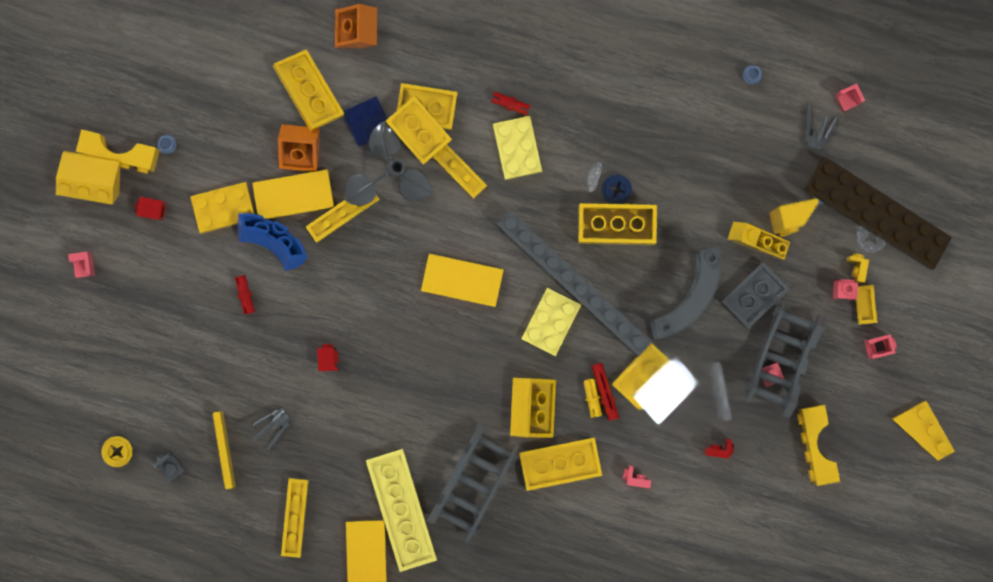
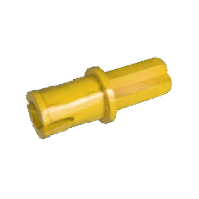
(592, 398)

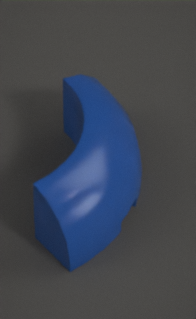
(272, 236)

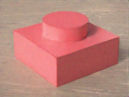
(773, 369)

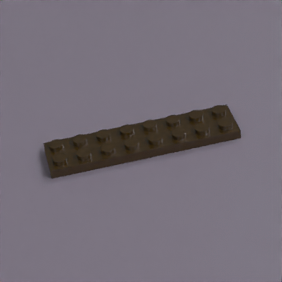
(878, 213)

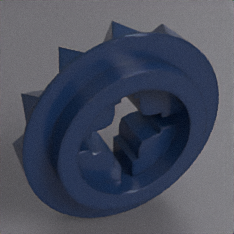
(625, 186)

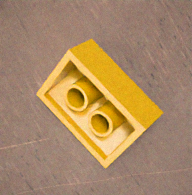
(88, 177)
(790, 217)
(533, 407)

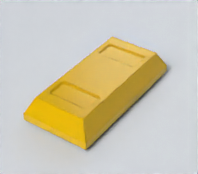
(866, 305)

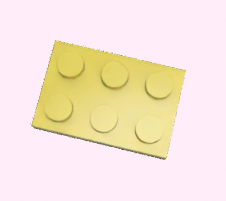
(517, 147)
(551, 321)

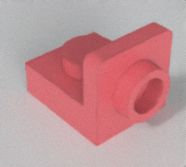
(639, 480)

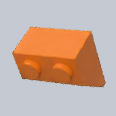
(356, 26)
(298, 148)

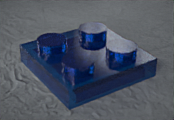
(364, 118)

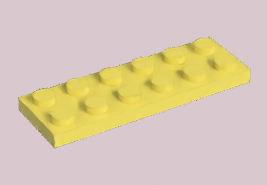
(401, 510)

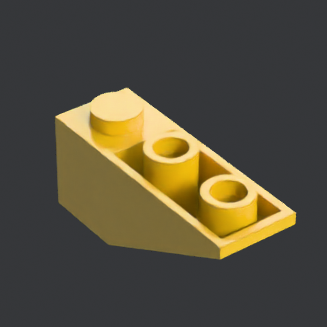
(758, 240)

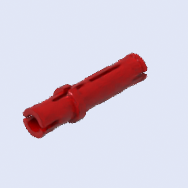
(605, 391)

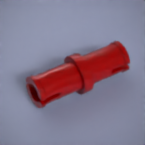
(511, 103)
(244, 294)

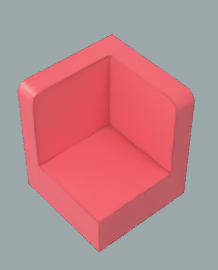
(849, 97)
(83, 264)

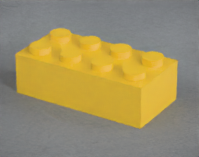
(617, 224)

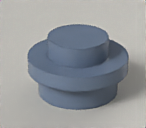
(752, 74)
(166, 144)

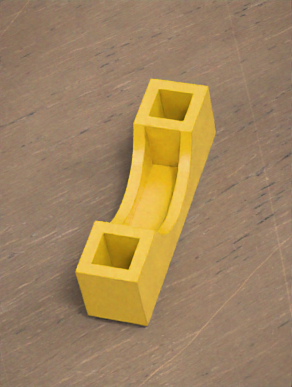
(140, 157)
(813, 421)

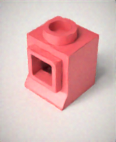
(845, 289)
(889, 345)

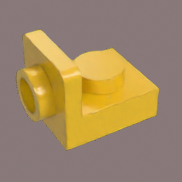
(860, 271)

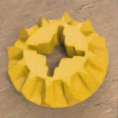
(108, 451)

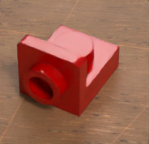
(715, 450)

